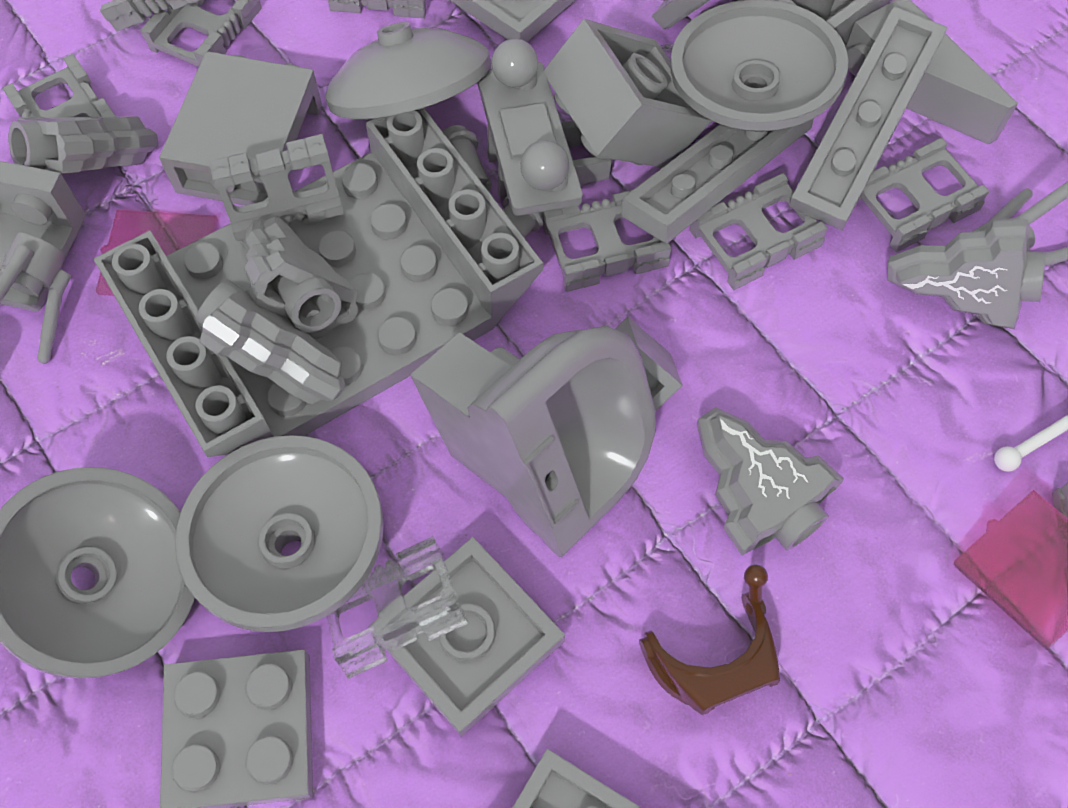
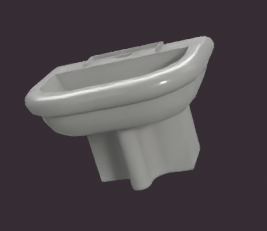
(548, 429)

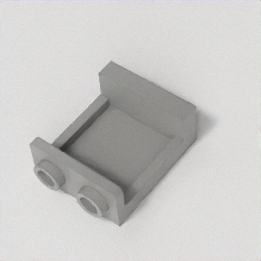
(235, 110)

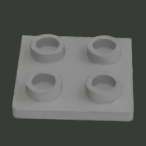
(38, 205)

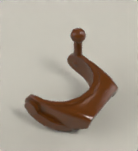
(709, 687)

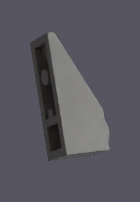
(953, 87)

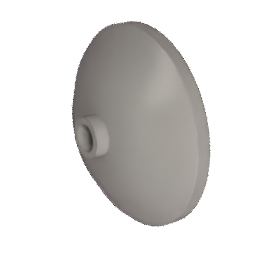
(759, 65)
(406, 72)
(257, 504)
(118, 532)

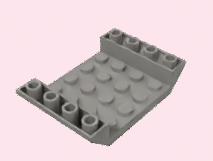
(413, 242)

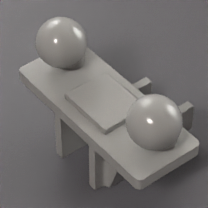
(529, 136)

